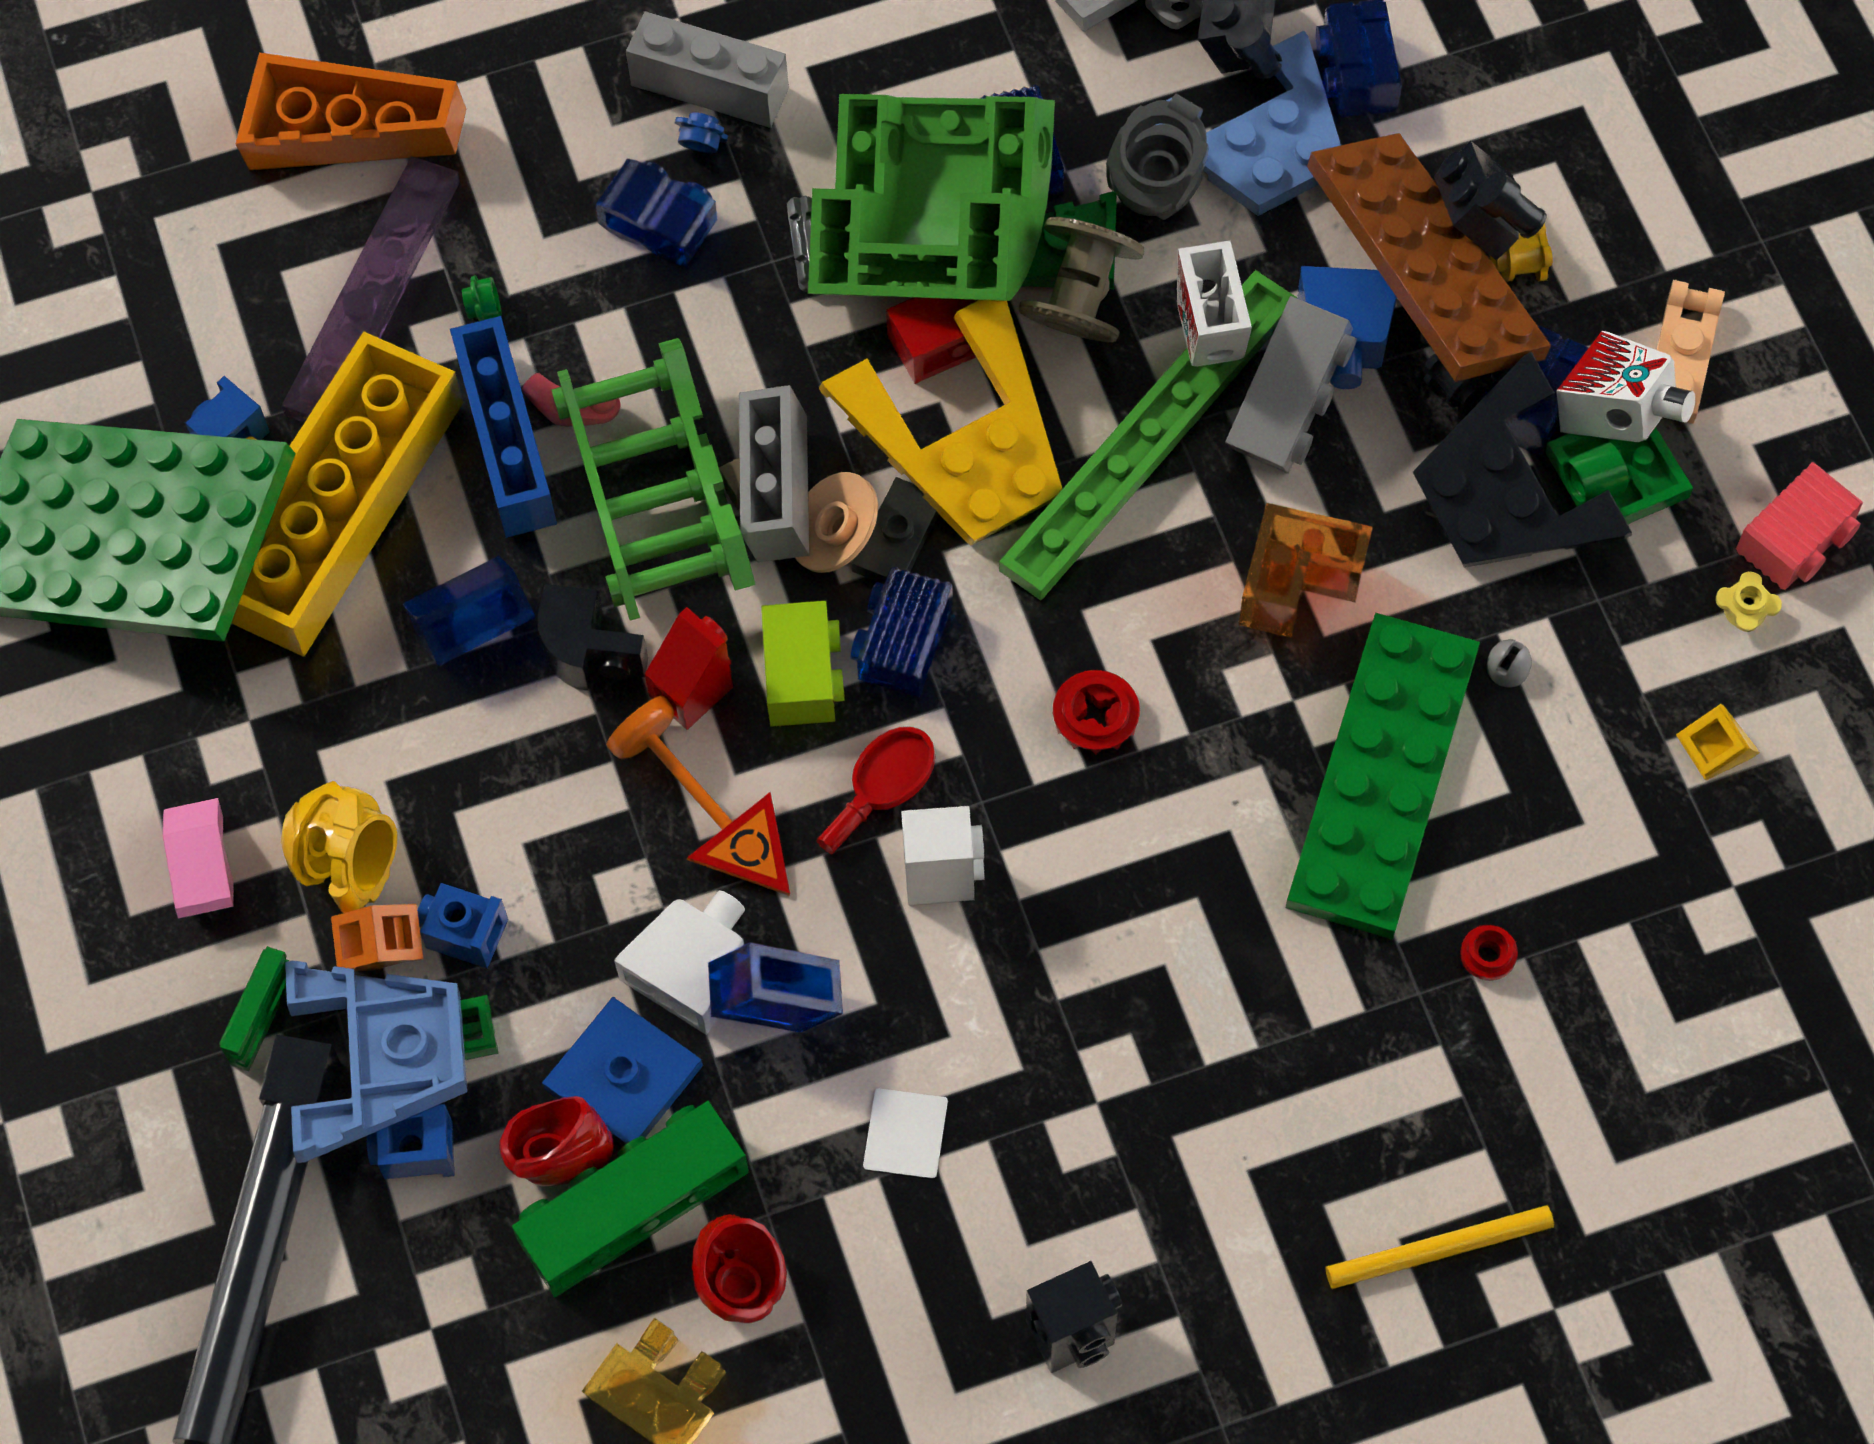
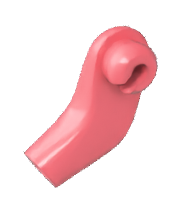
(539, 392)

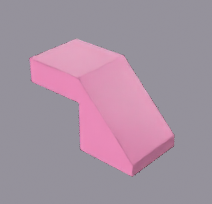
(197, 858)

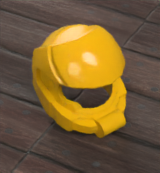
(351, 832)

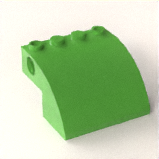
(933, 197)

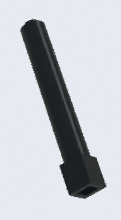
(240, 1302)

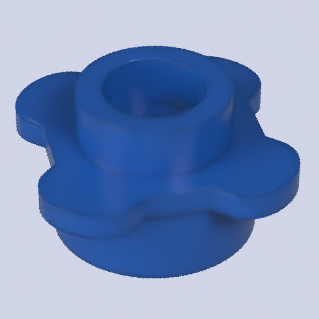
(700, 132)

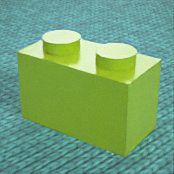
(798, 663)

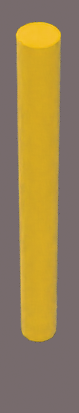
(1439, 1247)

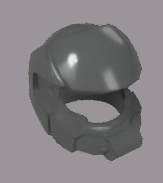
(1162, 164)

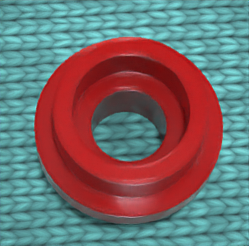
(1489, 937)

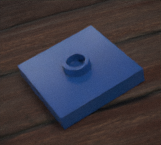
(624, 1071)

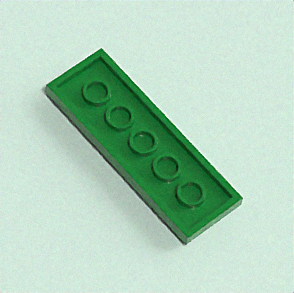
(1383, 776)

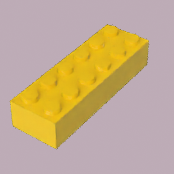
(344, 486)

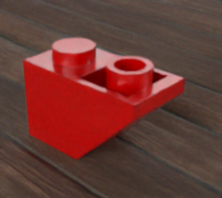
(691, 667)

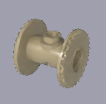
(1082, 279)

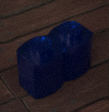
(657, 211)

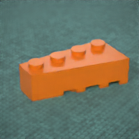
(344, 114)

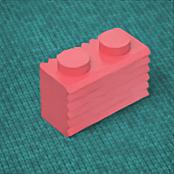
(1800, 526)

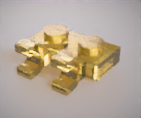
(646, 1399)

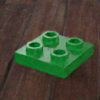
(1637, 474)

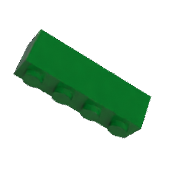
(630, 1197)

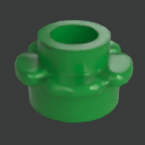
(481, 299)

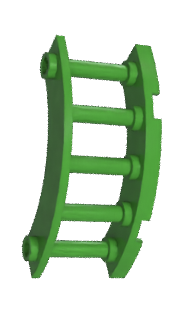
(704, 482)

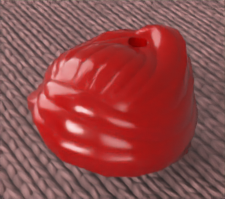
(556, 1141)
(738, 1269)

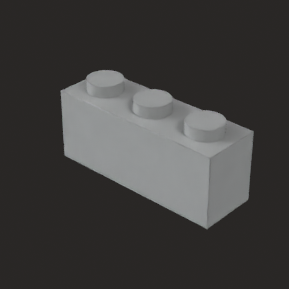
(707, 69)
(1291, 385)
(773, 474)

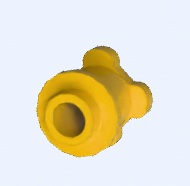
(1525, 257)

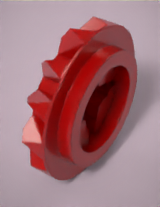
(1102, 690)

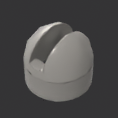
(1519, 668)

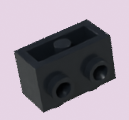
(1074, 1317)

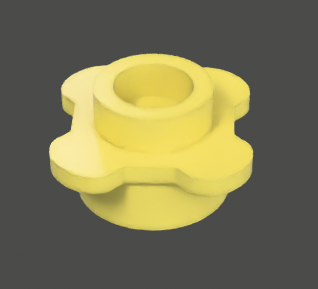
(1747, 616)

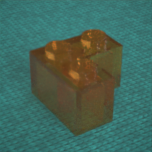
(1296, 555)

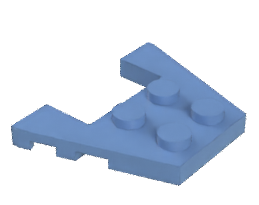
(1267, 150)
(401, 1049)

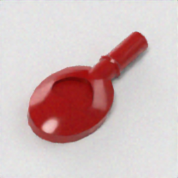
(883, 778)

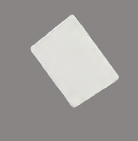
(905, 1133)

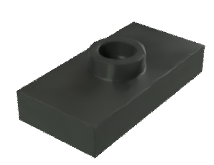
(898, 534)

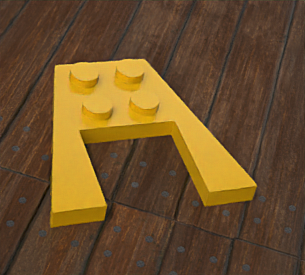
(984, 471)

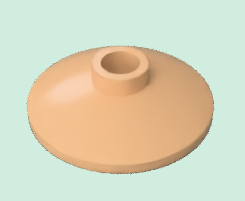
(840, 521)

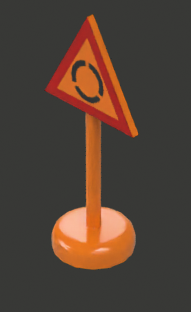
(744, 847)

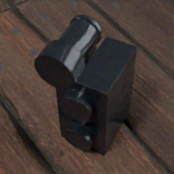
(1239, 36)
(1486, 201)

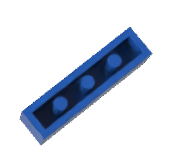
(503, 427)

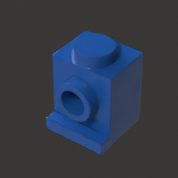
(229, 415)
(469, 939)
(431, 1129)

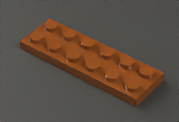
(1426, 261)

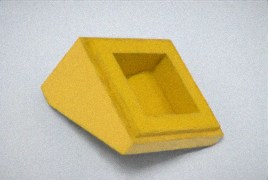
(1716, 743)

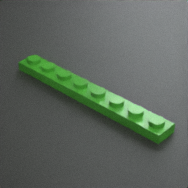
(1133, 452)

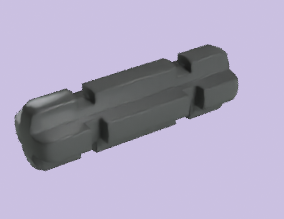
(800, 224)

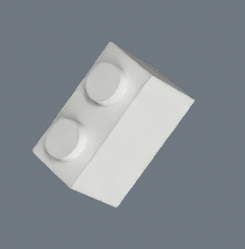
(941, 855)

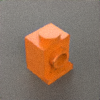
(377, 937)

